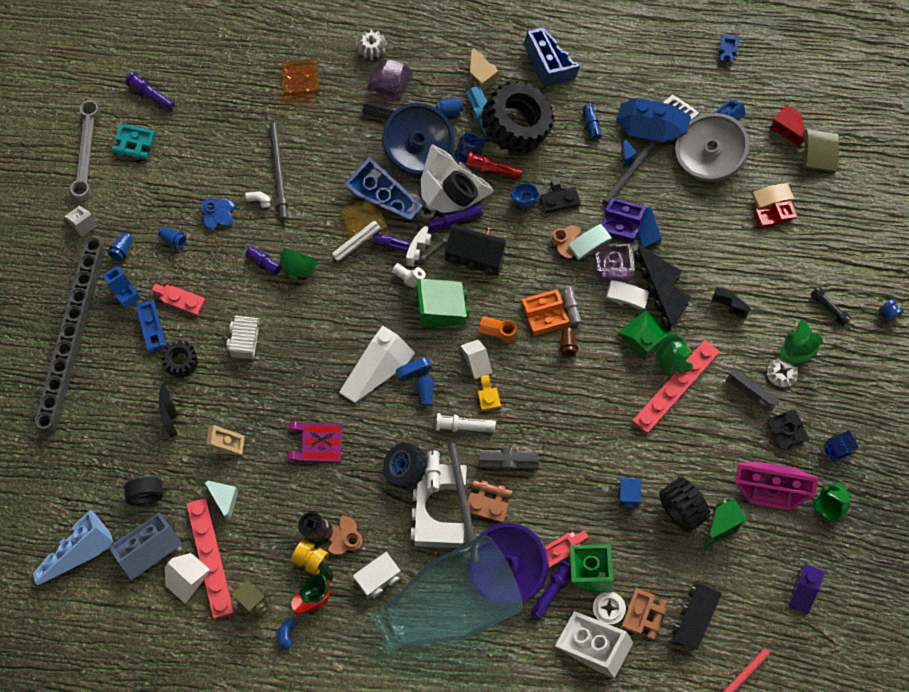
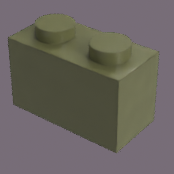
(251, 600)

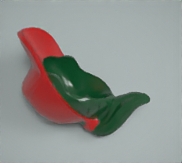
(314, 592)

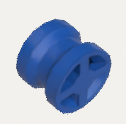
(890, 310)

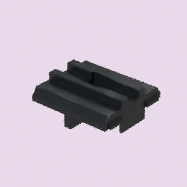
(792, 420)

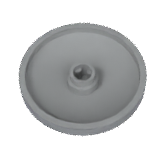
(713, 147)

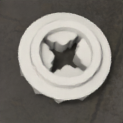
(779, 379)
(615, 601)

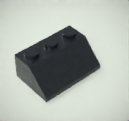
(475, 250)

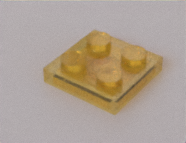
(361, 215)

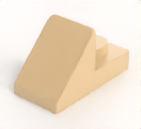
(224, 441)

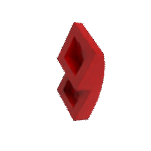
(775, 215)

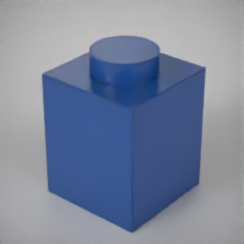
(629, 493)

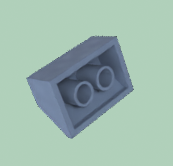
(145, 546)

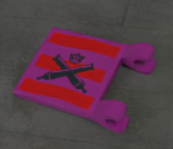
(319, 442)

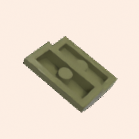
(820, 151)

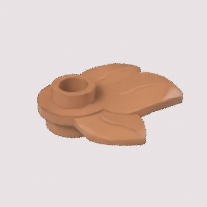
(568, 235)
(342, 535)

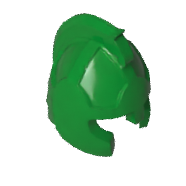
(800, 345)
(673, 354)
(833, 502)

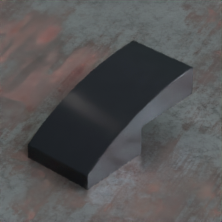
(736, 305)

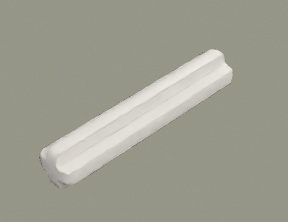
(356, 241)

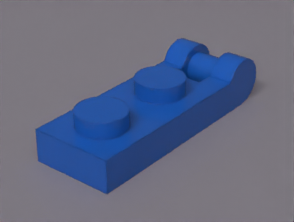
(151, 325)

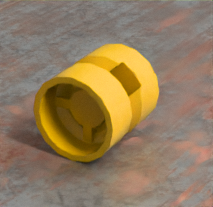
(308, 556)

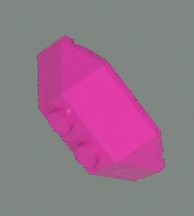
(775, 485)

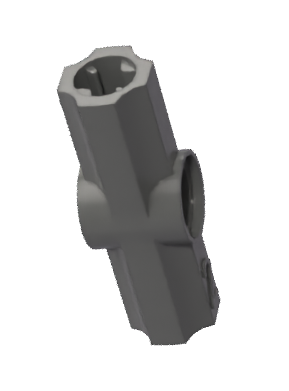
(508, 459)

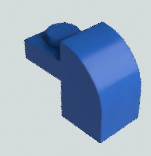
(121, 287)

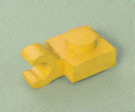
(488, 396)

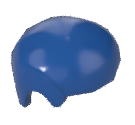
(525, 195)

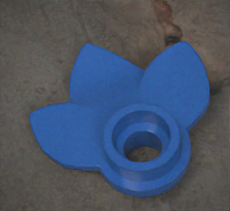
(219, 215)

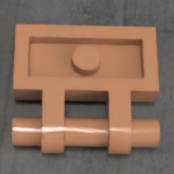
(487, 507)
(638, 612)

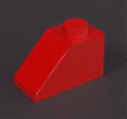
(789, 125)

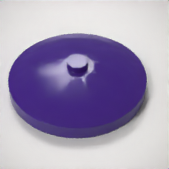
(524, 555)

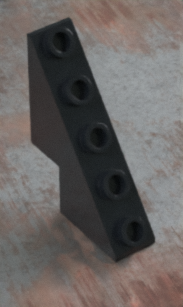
(661, 281)

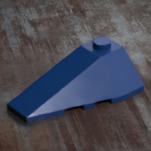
(381, 189)

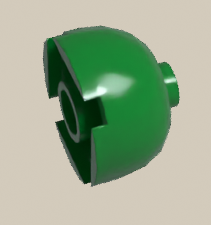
(297, 264)

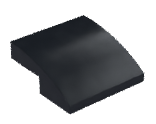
(167, 410)

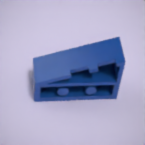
(548, 58)

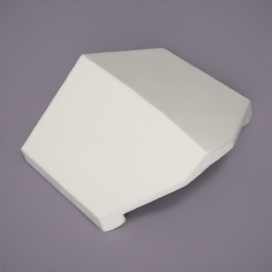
(185, 575)

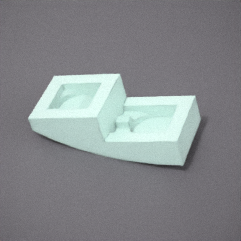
(589, 241)

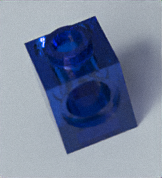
(840, 446)

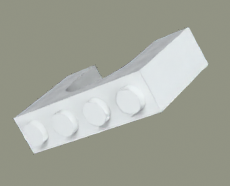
(427, 530)

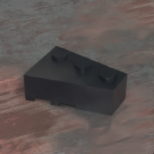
(696, 615)

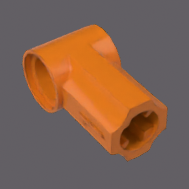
(496, 329)

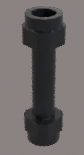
(842, 317)

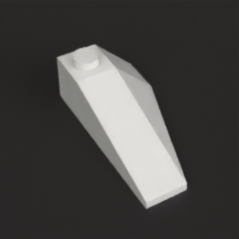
(377, 364)

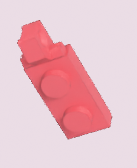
(179, 299)
(560, 548)

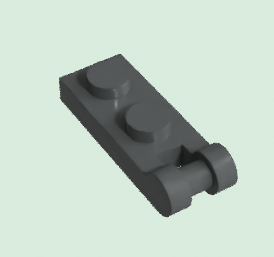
(752, 390)

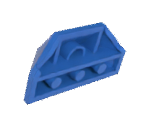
(652, 120)

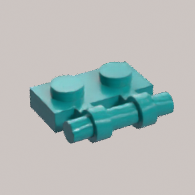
(133, 136)

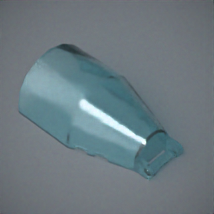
(453, 597)

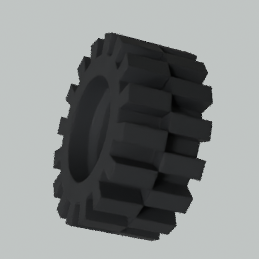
(174, 349)

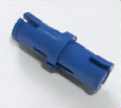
(592, 122)

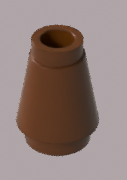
(568, 343)

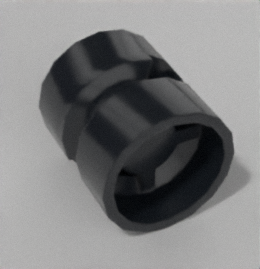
(315, 528)

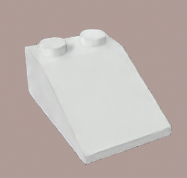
(595, 643)

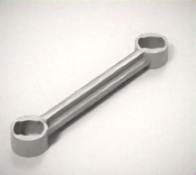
(85, 150)

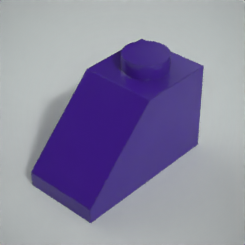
(806, 588)

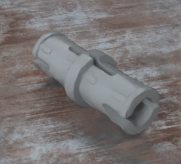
(571, 305)

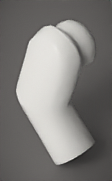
(258, 196)

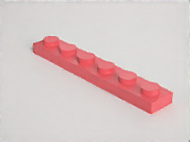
(675, 388)
(210, 556)

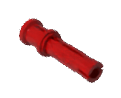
(484, 164)

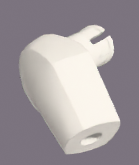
(409, 277)

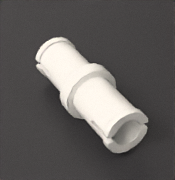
(433, 471)

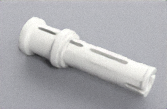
(455, 423)

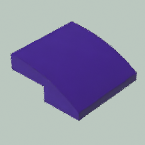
(623, 219)

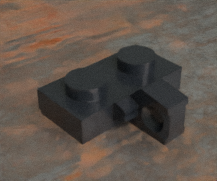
(559, 197)

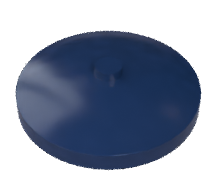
(412, 132)

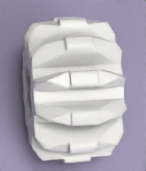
(371, 45)

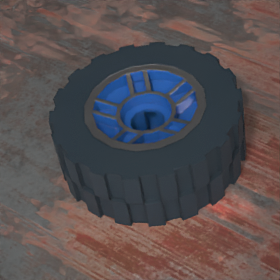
(404, 465)

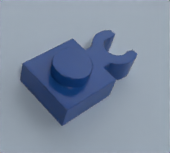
(728, 48)

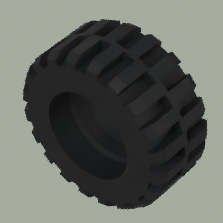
(504, 130)

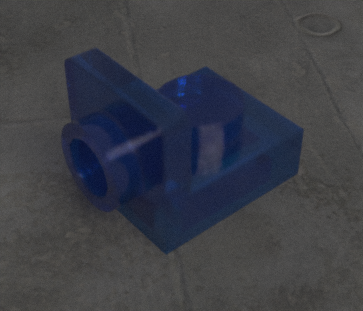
(467, 143)

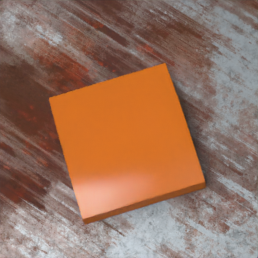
(545, 312)

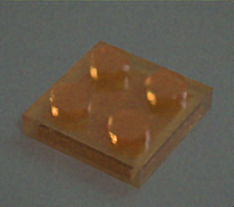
(300, 77)

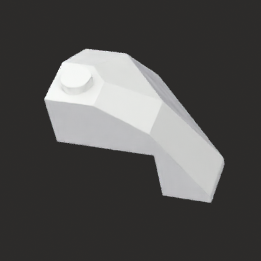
(436, 170)

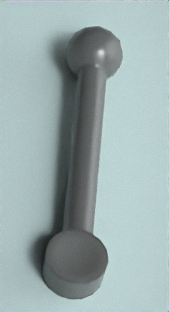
(423, 258)

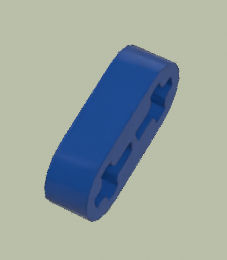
(413, 369)

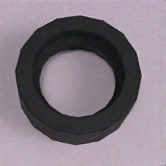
(460, 188)
(143, 490)

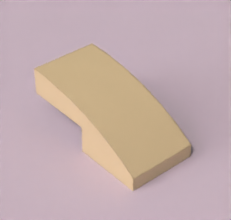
(773, 194)

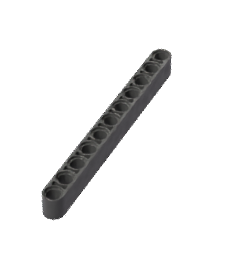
(70, 342)

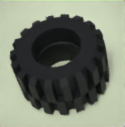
(684, 504)

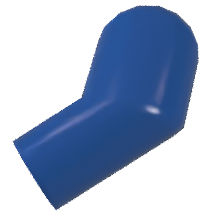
(283, 633)

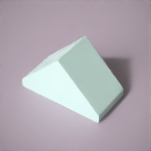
(224, 496)

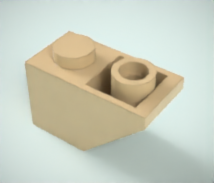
(481, 71)

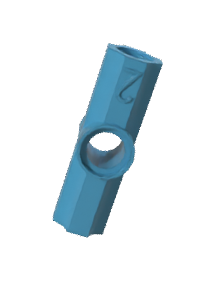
(477, 101)

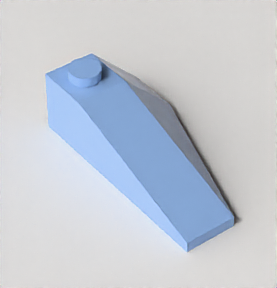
(86, 542)

